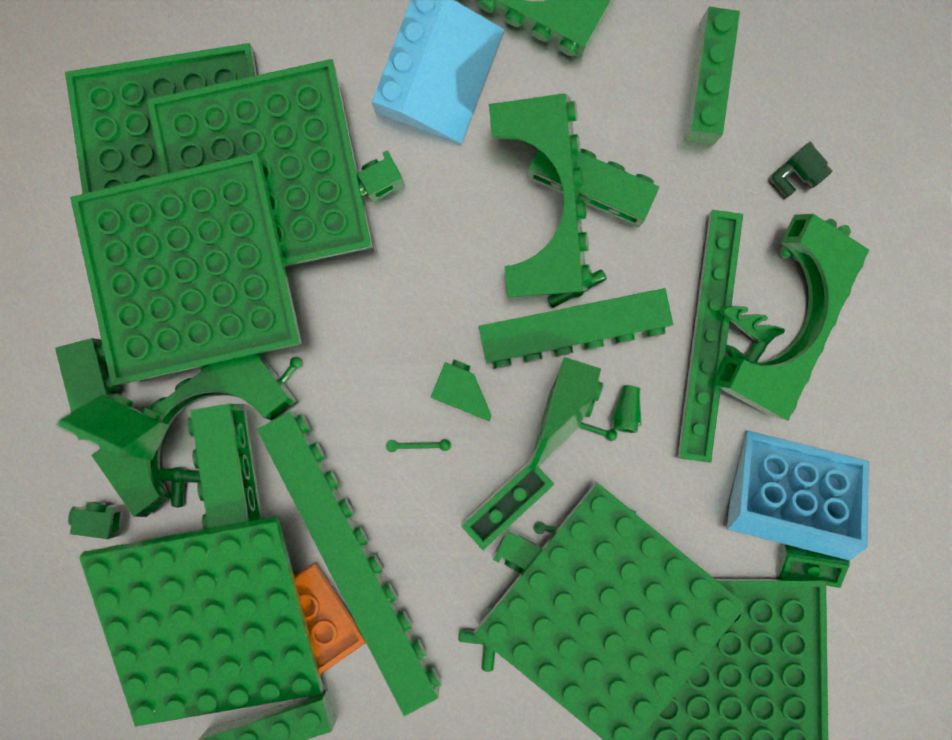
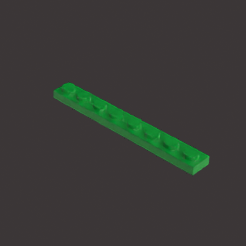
(710, 336)

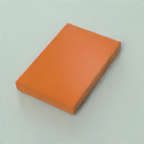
(327, 618)

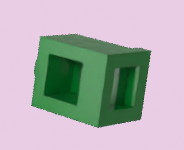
(380, 177)
(96, 520)
(516, 550)

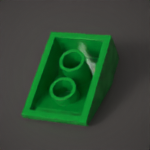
(568, 402)
(117, 426)

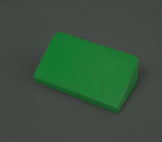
(807, 564)

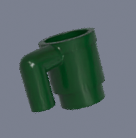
(807, 164)

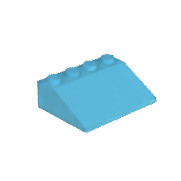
(437, 68)
(800, 496)

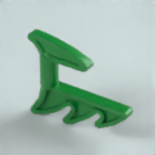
(748, 324)

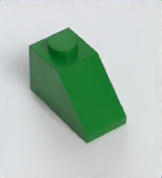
(460, 390)

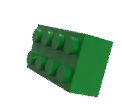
(224, 465)

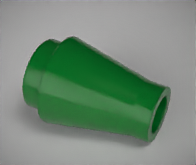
(628, 410)

